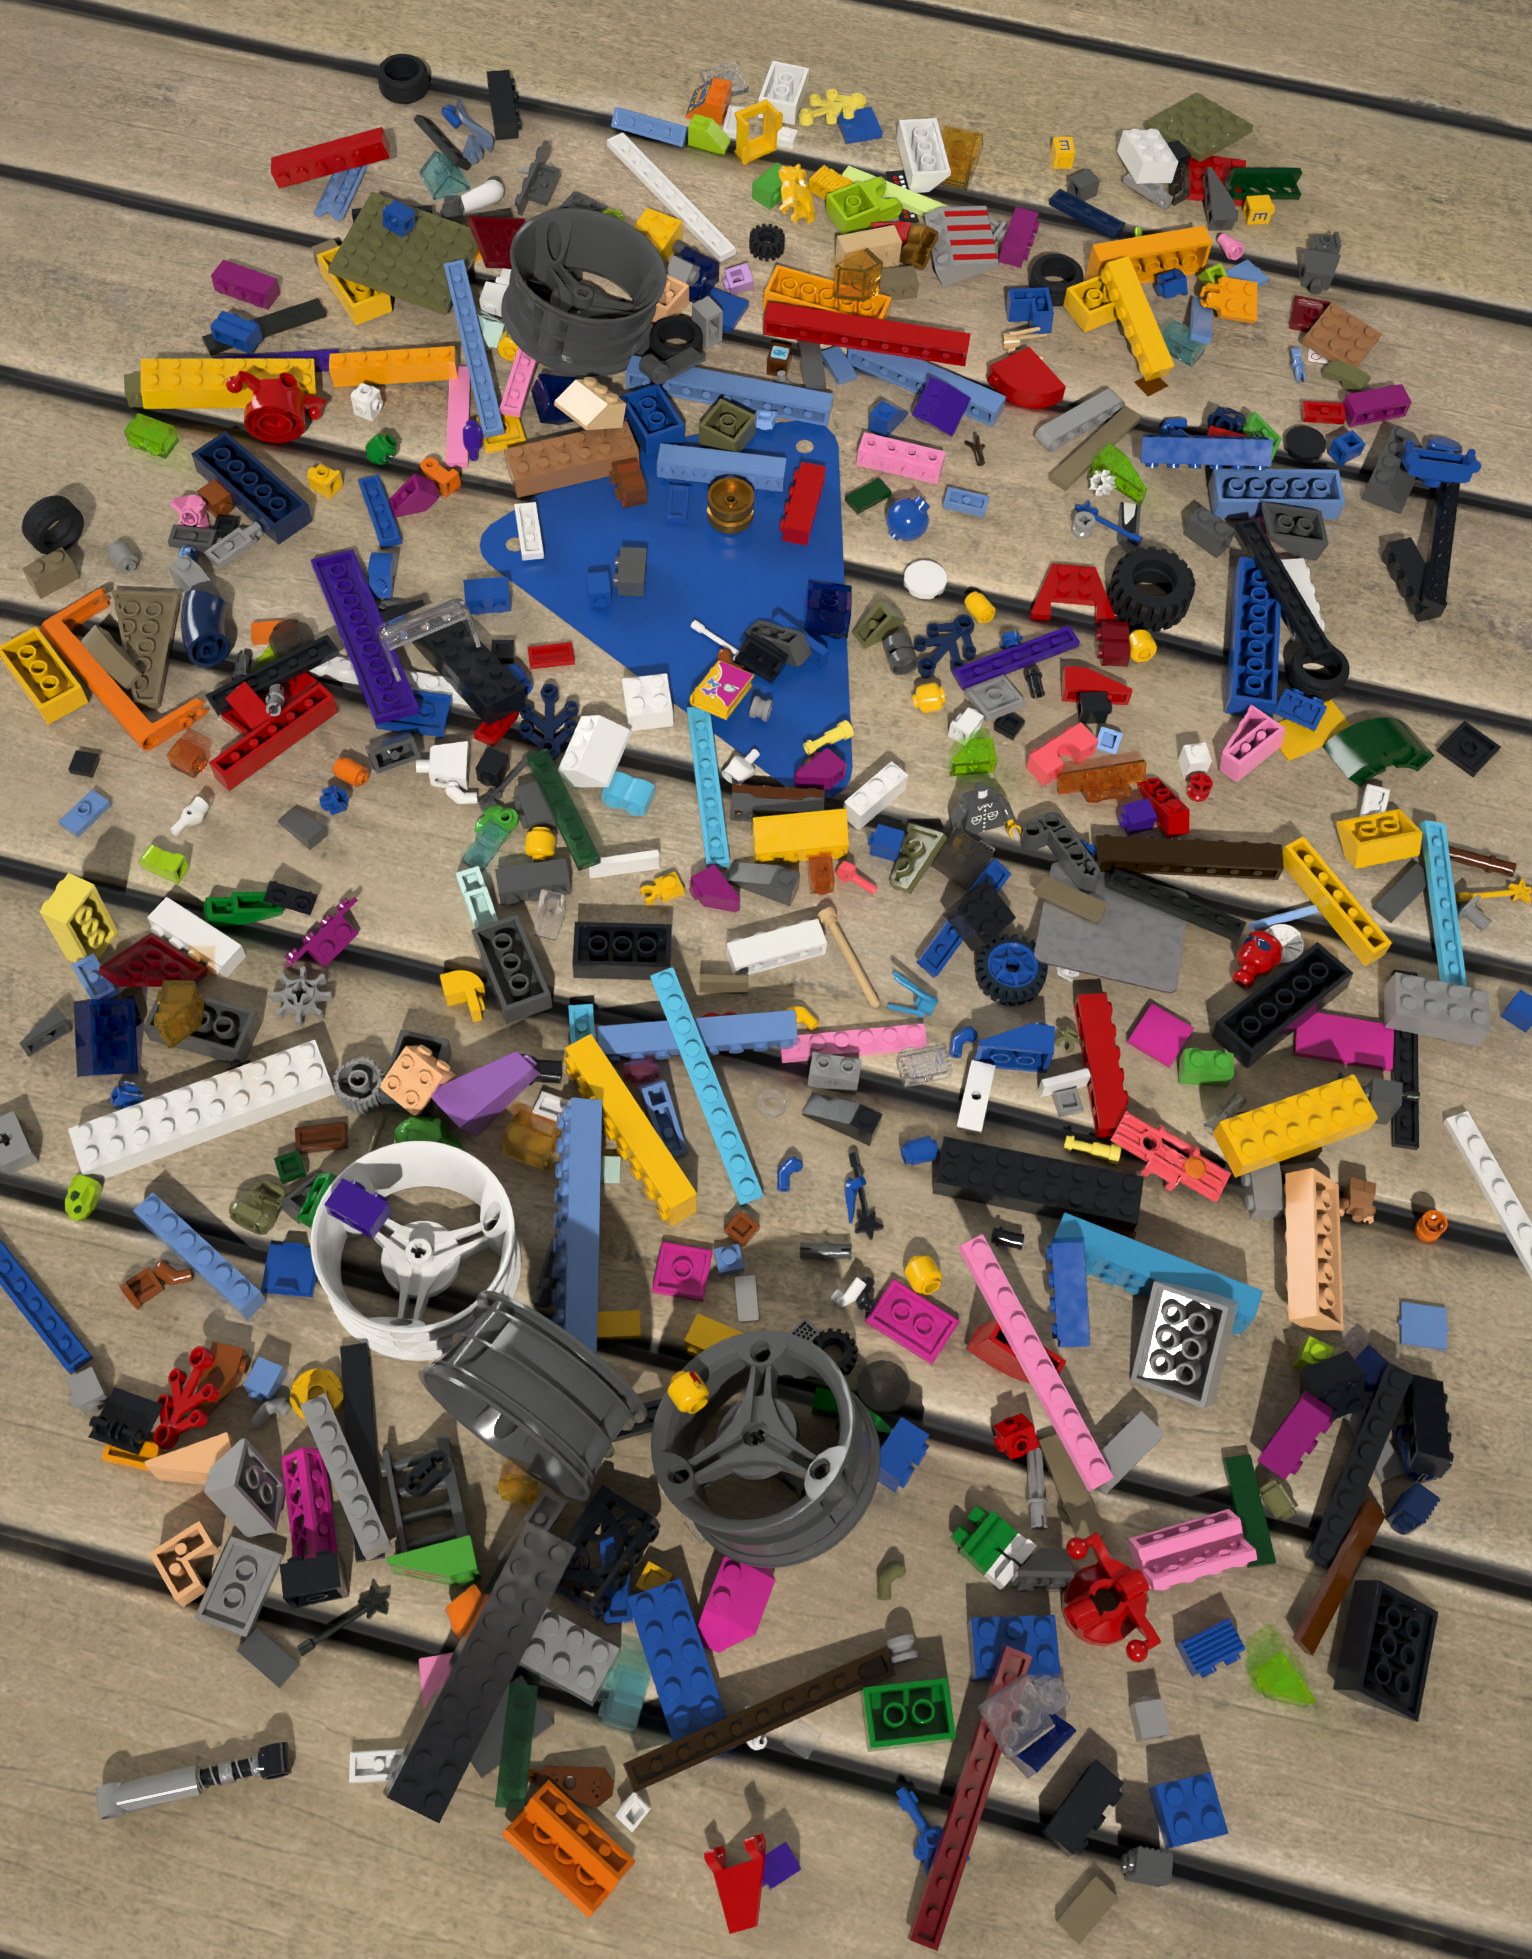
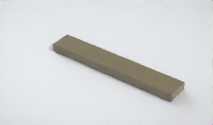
(1083, 458)

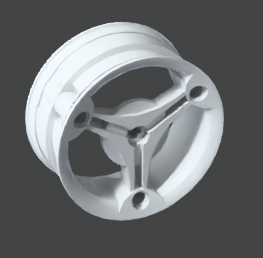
(400, 1168)

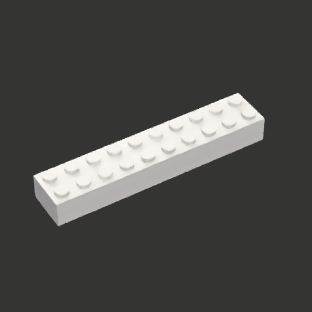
(201, 1111)

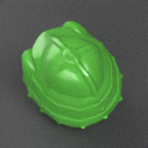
(425, 1130)

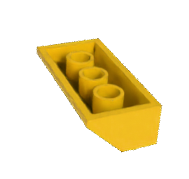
(800, 836)

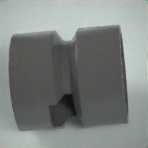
(900, 654)

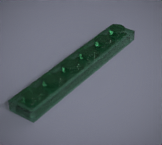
(563, 809)

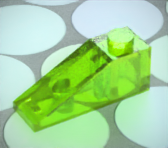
(1119, 465)

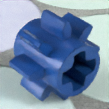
(334, 799)
(126, 1095)

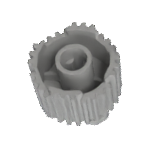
(359, 1085)

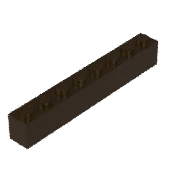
(1189, 857)

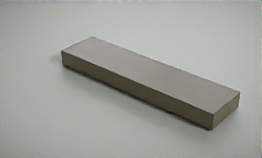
(1070, 1488)

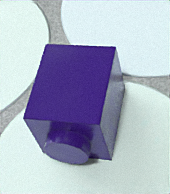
(1137, 817)
(779, 1866)

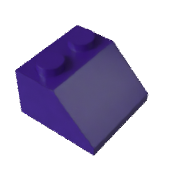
(941, 406)

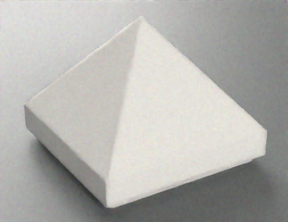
(632, 1811)

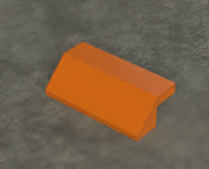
(568, 1848)

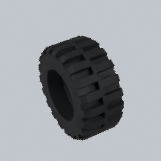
(1159, 569)

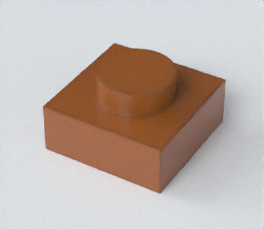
(741, 1228)

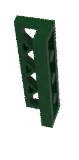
(1261, 180)

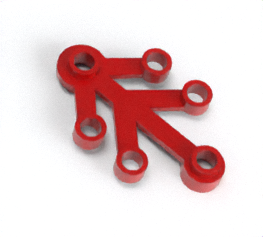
(182, 1400)

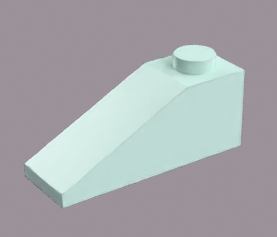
(490, 329)

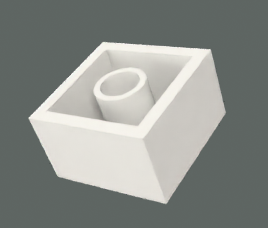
(647, 702)

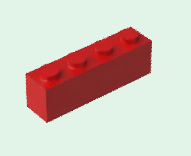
(803, 504)

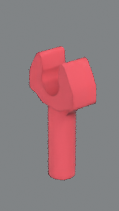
(848, 872)

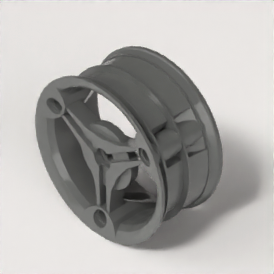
(580, 326)
(534, 1394)
(831, 1503)

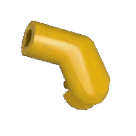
(805, 1017)

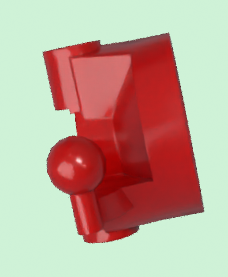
(276, 406)
(1128, 1588)

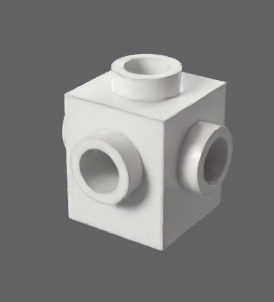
(366, 401)

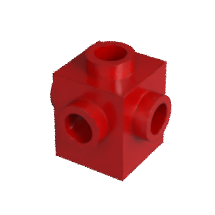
(1015, 1436)

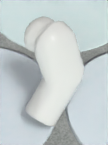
(850, 1295)

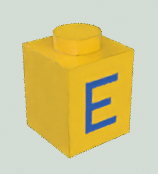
(1062, 152)
(1258, 209)

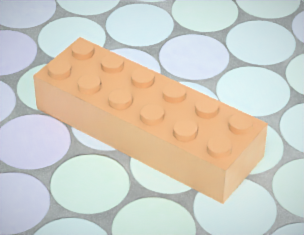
(1313, 1252)

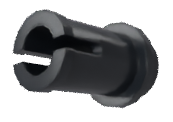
(1034, 680)
(1007, 1238)

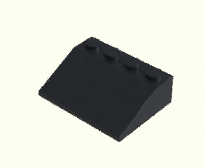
(1386, 1649)

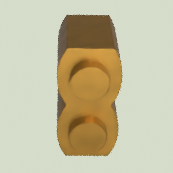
(918, 246)

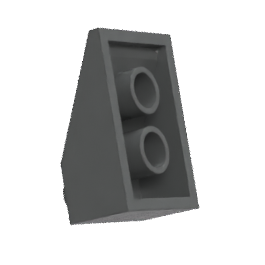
(1296, 530)

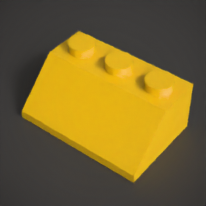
(1379, 838)

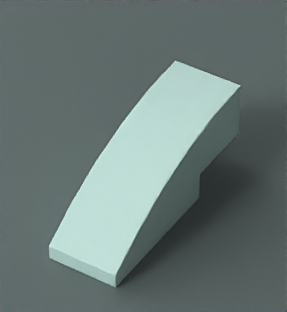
(476, 897)

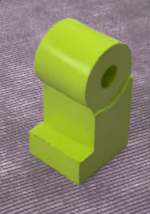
(164, 863)

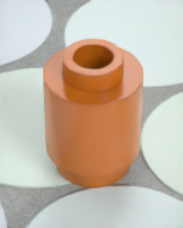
(350, 771)

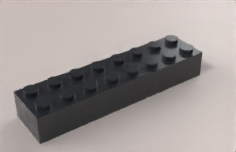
(1037, 1184)

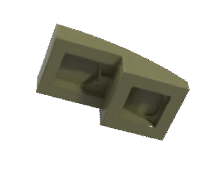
(1351, 376)

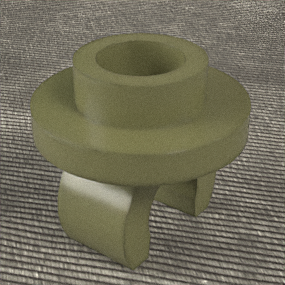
(1070, 1036)

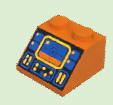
(711, 100)

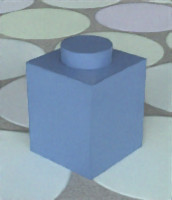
(264, 1380)

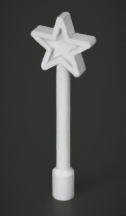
(701, 629)

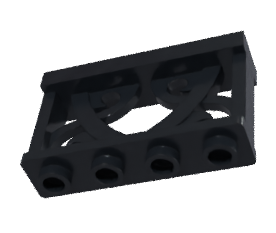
(596, 1514)

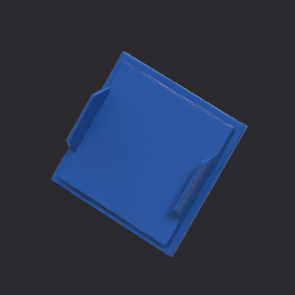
(289, 1270)

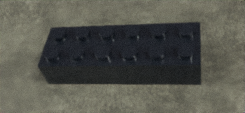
(473, 672)
(1282, 1005)

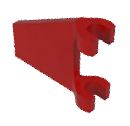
(739, 1884)

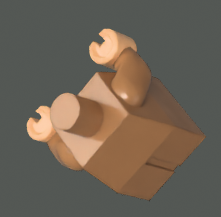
(1358, 1200)

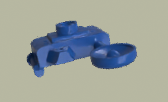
(1440, 462)

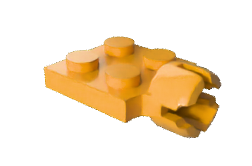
(1232, 299)

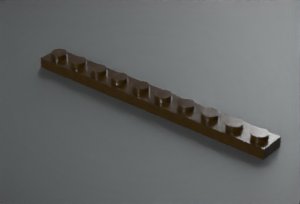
(758, 1719)

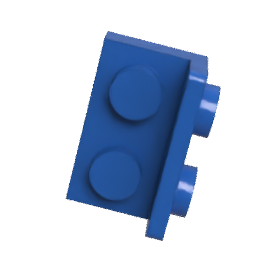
(1300, 709)

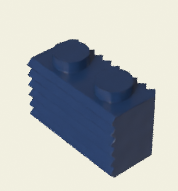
(1412, 1509)

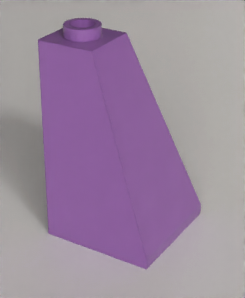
(485, 1092)

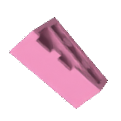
(1251, 744)

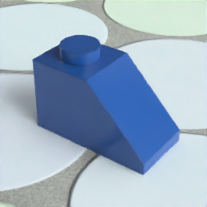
(886, 418)

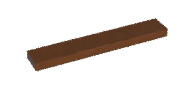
(1339, 1577)

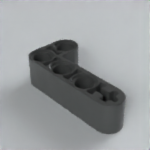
(1055, 833)

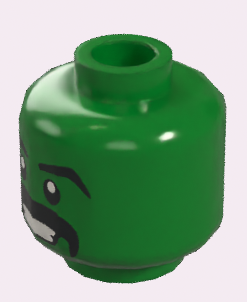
(381, 448)

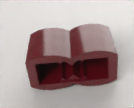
(1113, 643)

